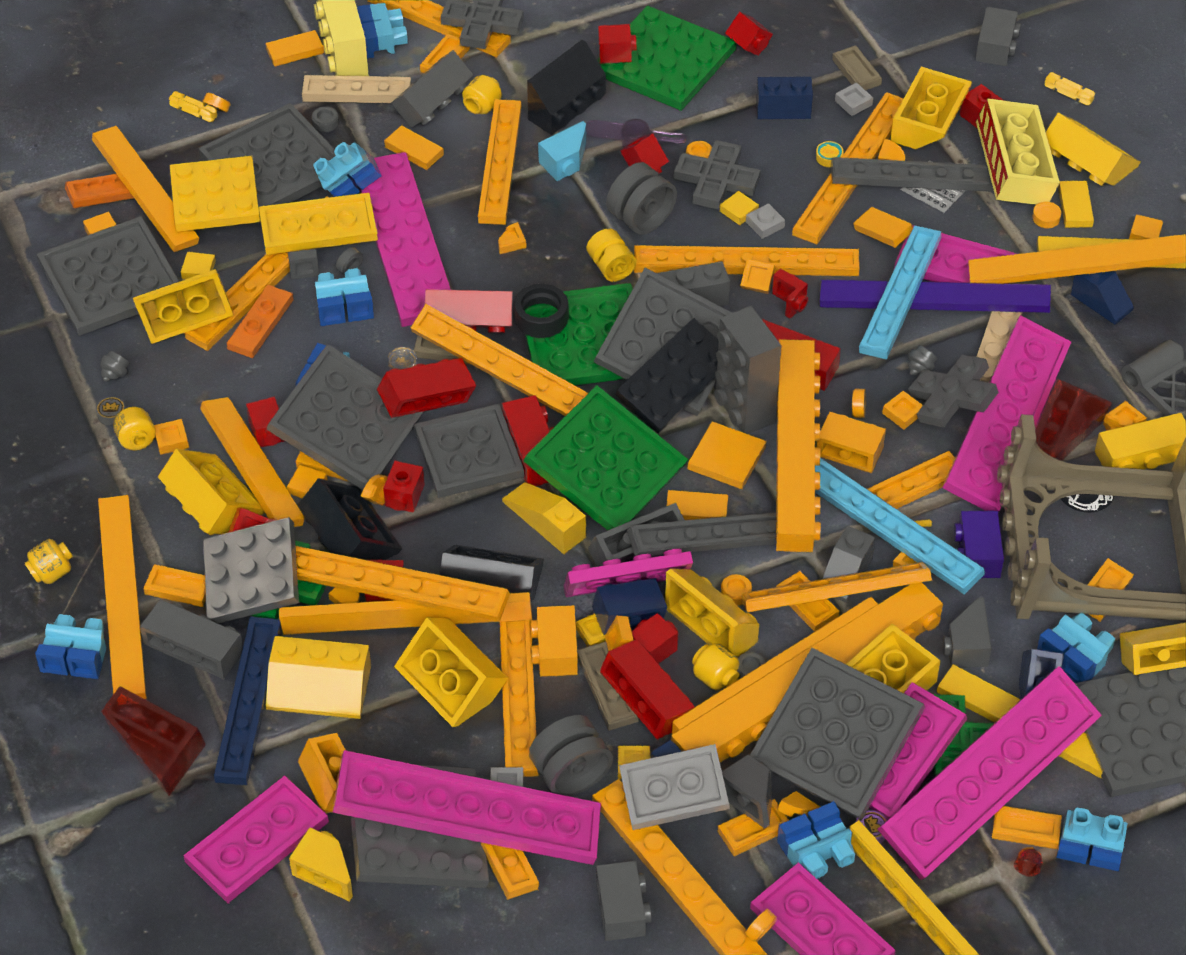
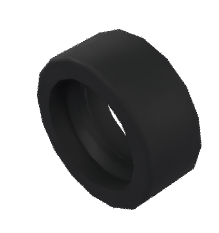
(544, 326)

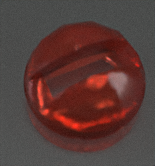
(1032, 866)

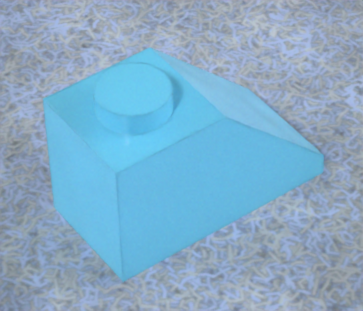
(563, 151)

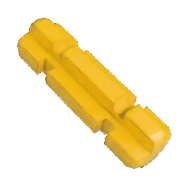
(1069, 88)
(193, 106)

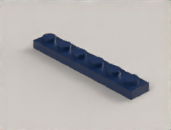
(247, 703)

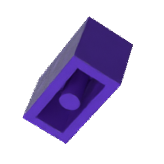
(981, 540)

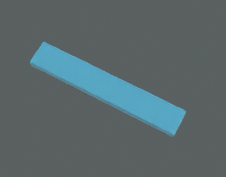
(900, 292)

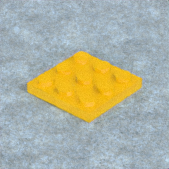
(214, 193)

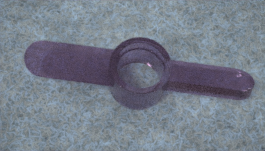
(629, 131)

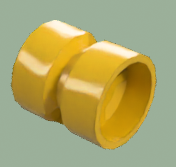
(611, 255)

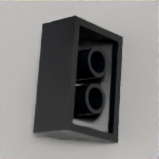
(565, 88)
(347, 522)
(493, 568)

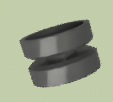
(641, 198)
(570, 755)

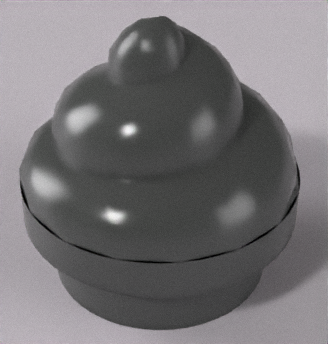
(921, 359)
(113, 366)

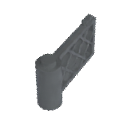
(1154, 371)

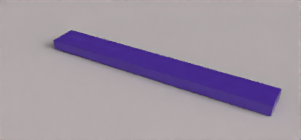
(941, 296)

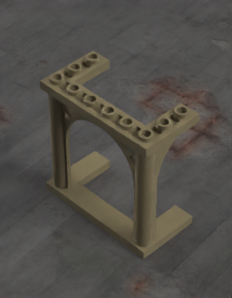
(1030, 563)

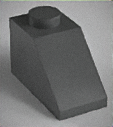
(850, 555)
(969, 637)
(750, 789)

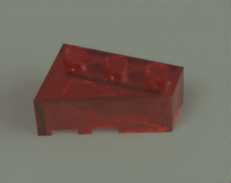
(1068, 419)
(154, 736)

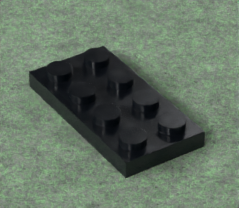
(672, 376)

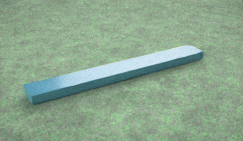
(897, 529)

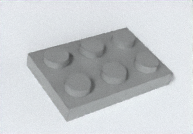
(674, 787)

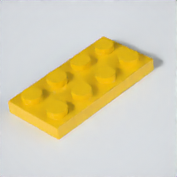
(318, 223)

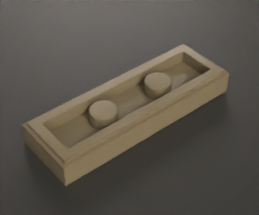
(611, 705)

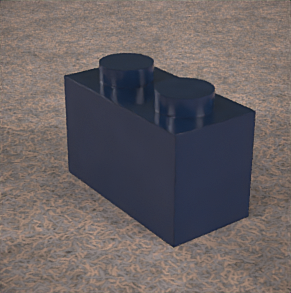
(784, 97)
(632, 599)

